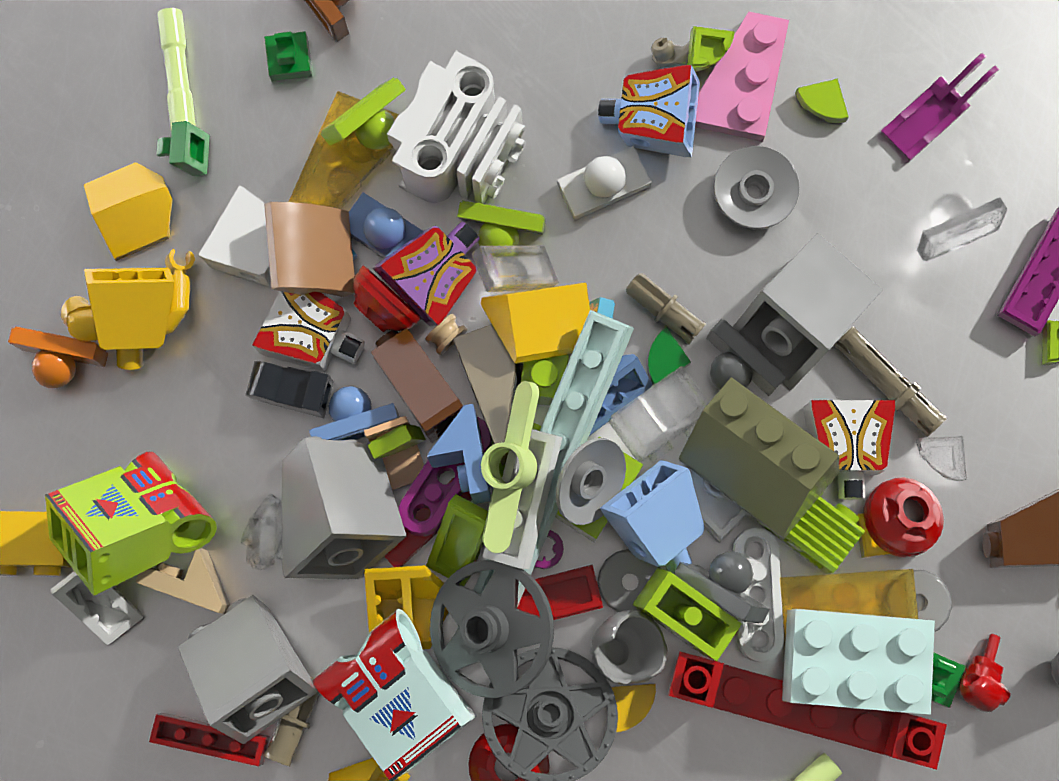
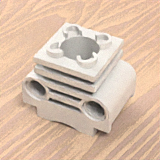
(456, 134)

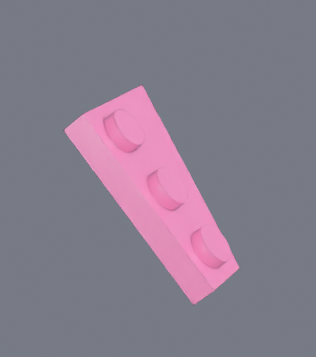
(744, 81)

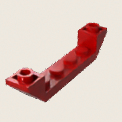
(760, 698)

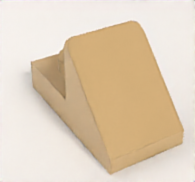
(198, 587)

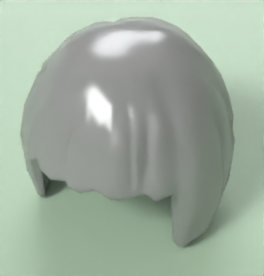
(629, 648)

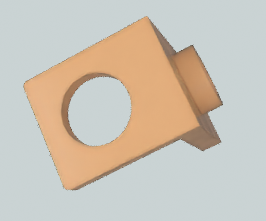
(403, 466)

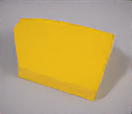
(130, 209)
(406, 589)

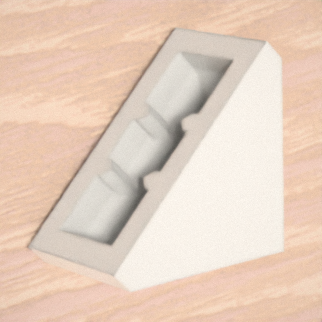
(104, 614)

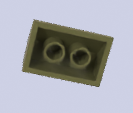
(759, 458)

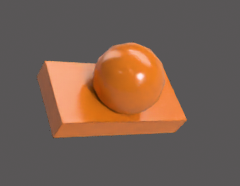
(56, 355)

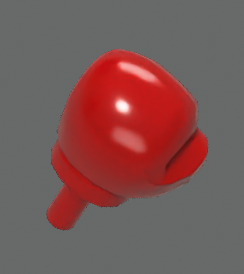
(982, 680)

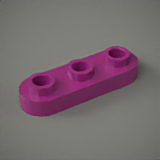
(431, 494)

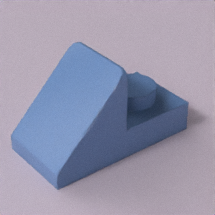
(462, 444)

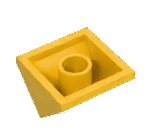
(539, 320)

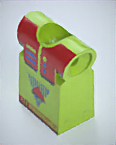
(125, 522)

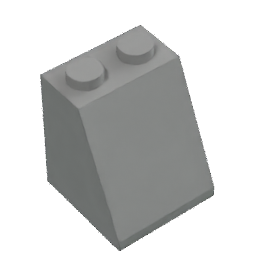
(806, 309)
(336, 510)
(245, 670)

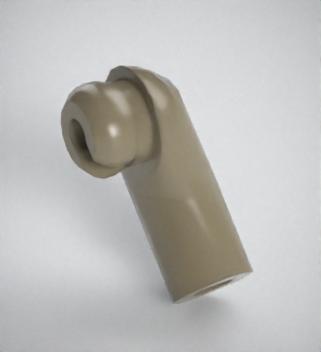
(669, 55)

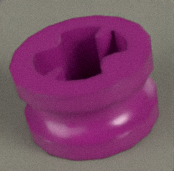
(557, 550)

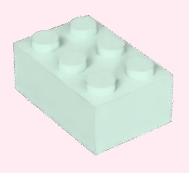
(858, 661)

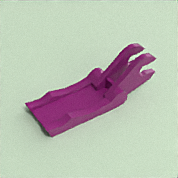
(934, 111)

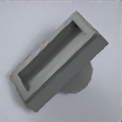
(740, 361)
(724, 585)

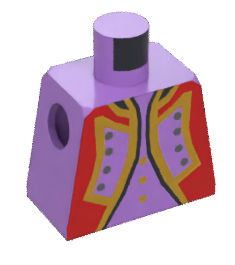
(431, 270)

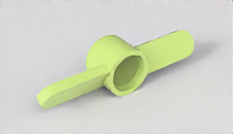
(505, 495)

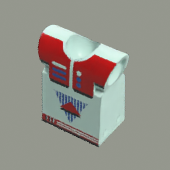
(395, 696)

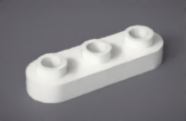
(767, 577)

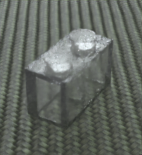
(659, 416)

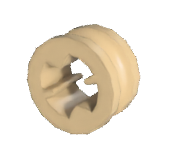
(444, 333)

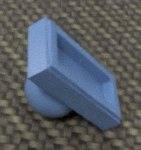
(379, 226)
(352, 415)

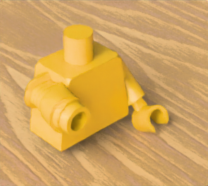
(130, 308)

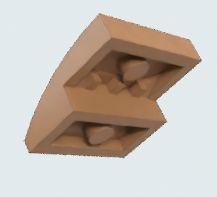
(309, 248)

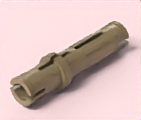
(890, 381)

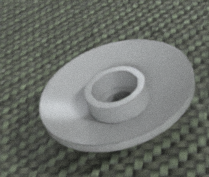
(759, 168)
(590, 480)

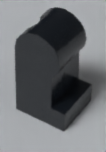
(290, 388)

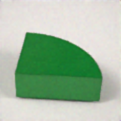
(665, 356)

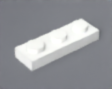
(531, 502)

